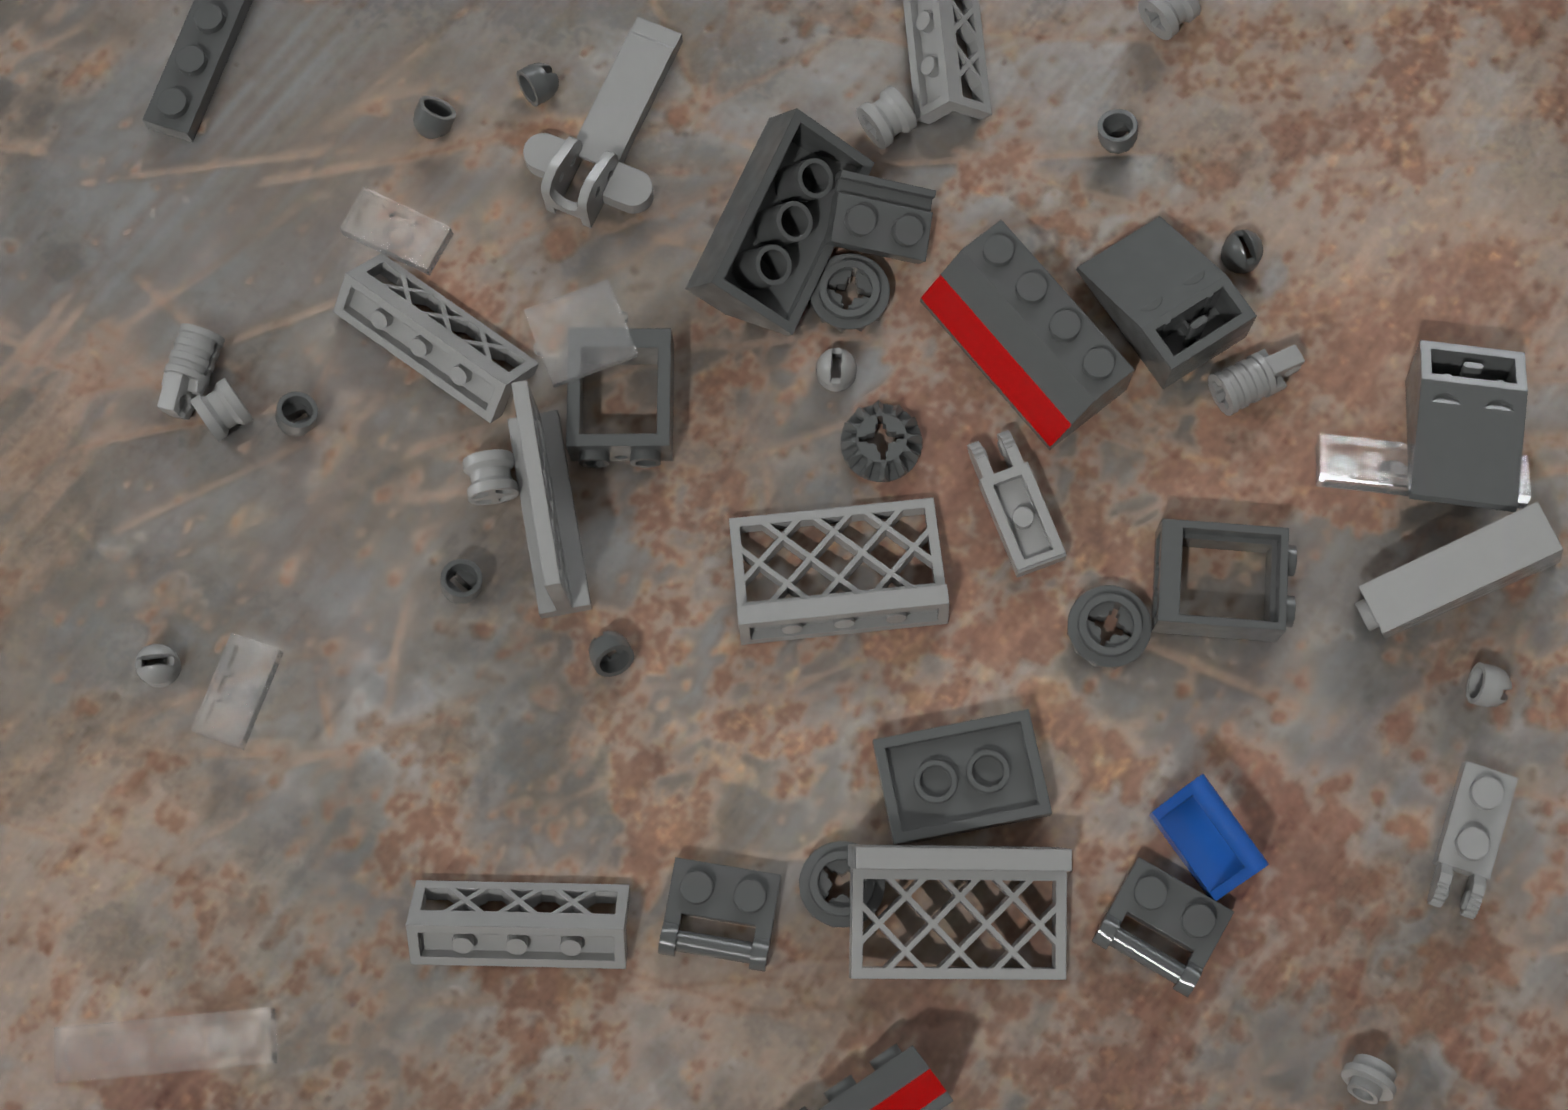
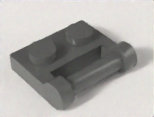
(723, 896)
(1171, 911)

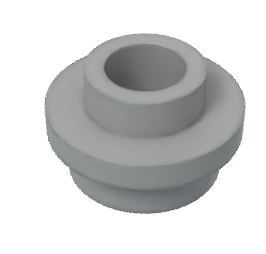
(1369, 1079)

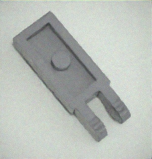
(1017, 508)
(1471, 834)

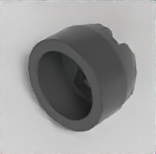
(537, 82)
(433, 117)
(1112, 131)
(1233, 253)
(292, 407)
(467, 574)
(616, 663)

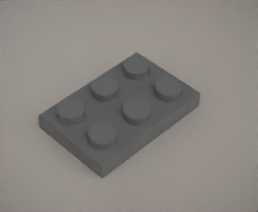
(961, 777)

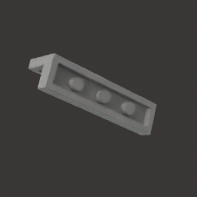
(939, 61)
(427, 338)
(518, 932)

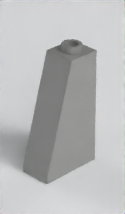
(1460, 571)

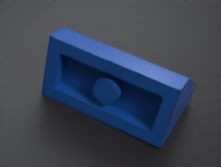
(1208, 838)

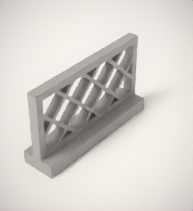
(548, 507)
(844, 611)
(959, 863)

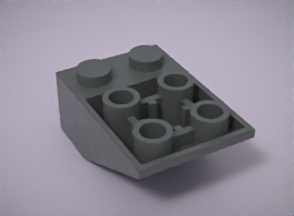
(1168, 300)
(1466, 425)

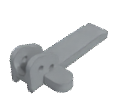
(608, 132)

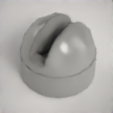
(848, 370)
(160, 674)
(1487, 684)

